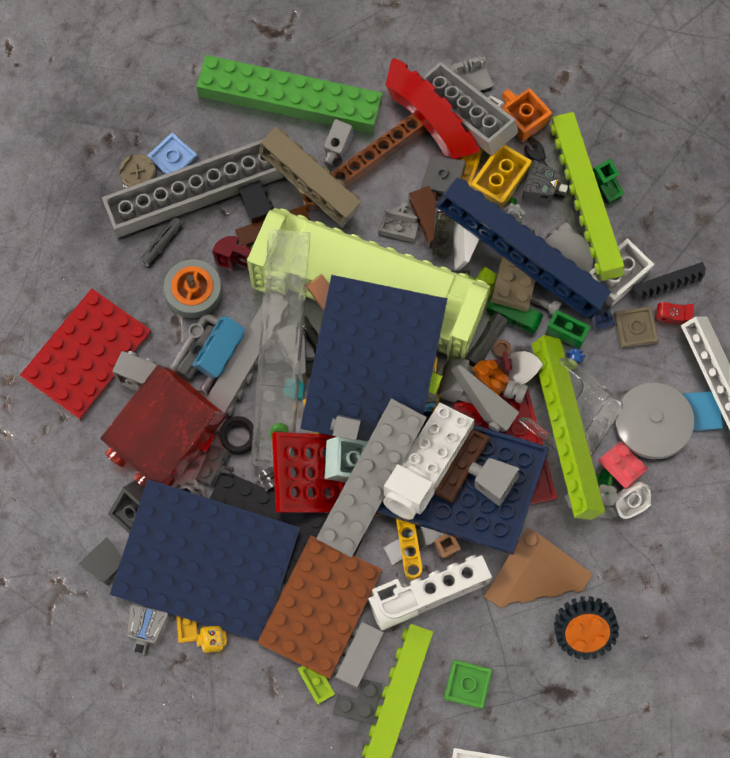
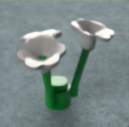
(608, 494)

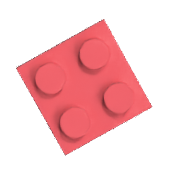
(623, 465)

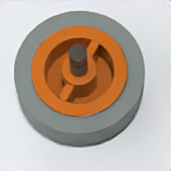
(192, 288)

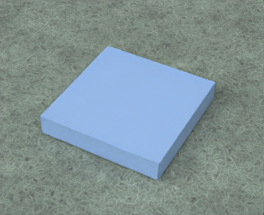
(172, 155)

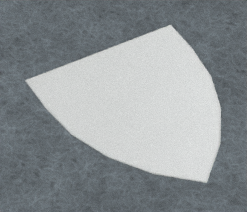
(524, 366)

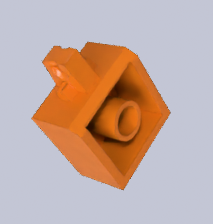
(528, 111)

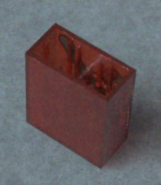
(162, 428)

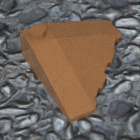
(536, 572)

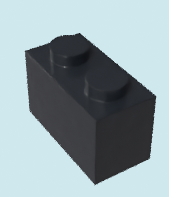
(255, 201)

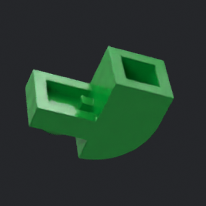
(606, 179)

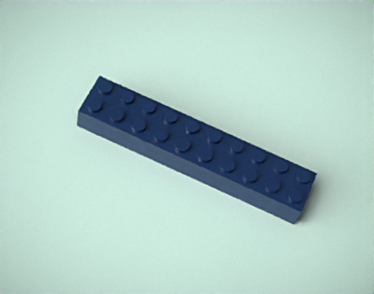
(523, 248)

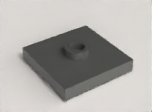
(442, 173)

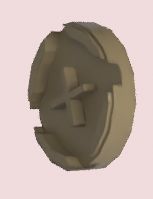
(137, 169)

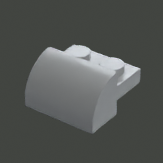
(449, 386)

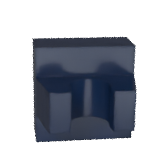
(602, 319)

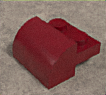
(229, 252)

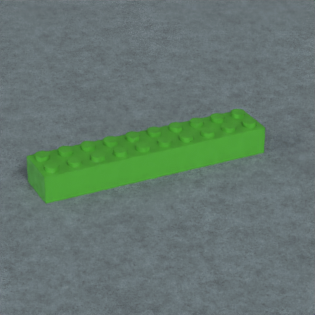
(288, 94)

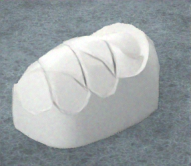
(633, 500)

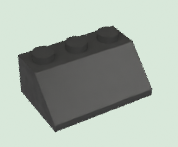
(126, 505)

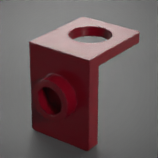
(504, 364)

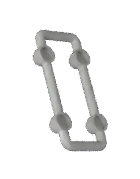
(195, 332)

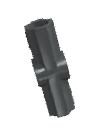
(186, 369)

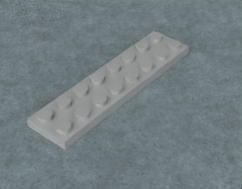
(366, 483)

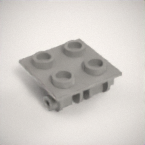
(474, 72)

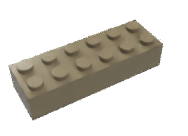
(309, 176)

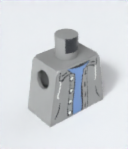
(338, 142)
(146, 627)

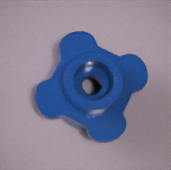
(576, 355)

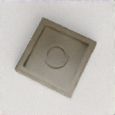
(636, 327)

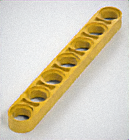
(411, 542)

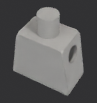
(494, 479)

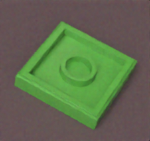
(468, 684)

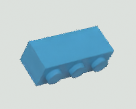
(219, 347)

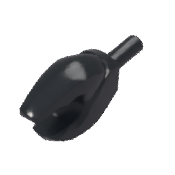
(538, 154)

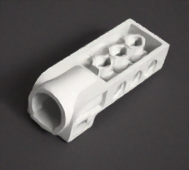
(427, 462)
(413, 600)

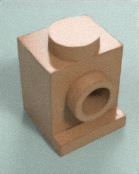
(446, 546)

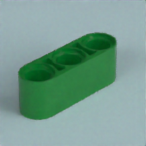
(524, 320)

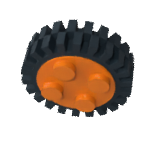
(586, 627)

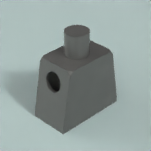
(102, 562)

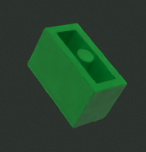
(567, 329)

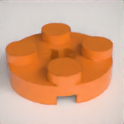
(491, 375)

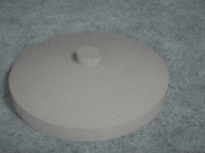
(655, 421)

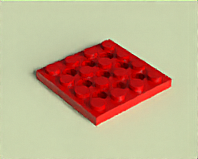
(301, 482)

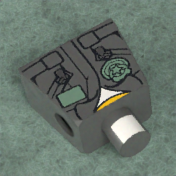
(543, 183)

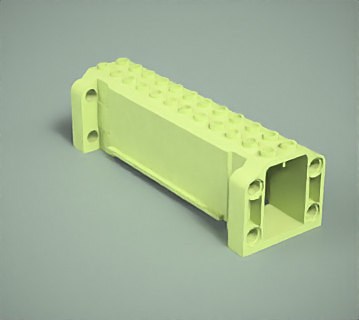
(351, 257)

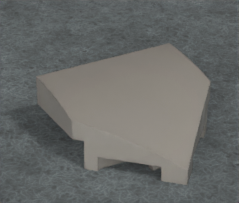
(399, 224)

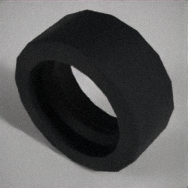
(236, 420)

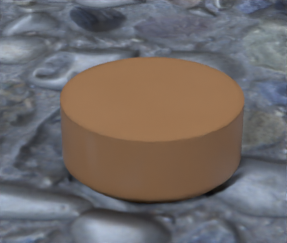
(499, 347)

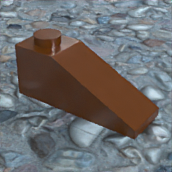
(423, 206)

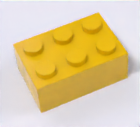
(502, 175)

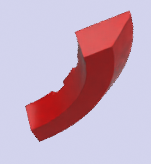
(430, 109)

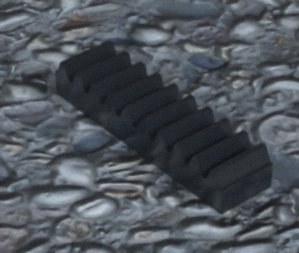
(668, 281)

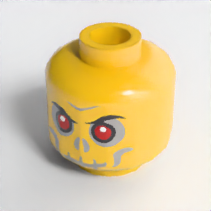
(211, 639)

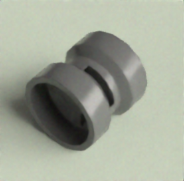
(268, 477)

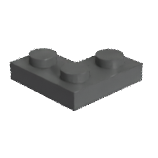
(364, 707)

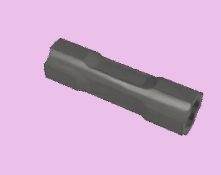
(487, 338)

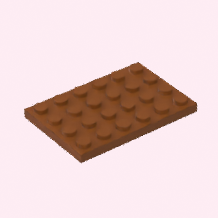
(319, 607)

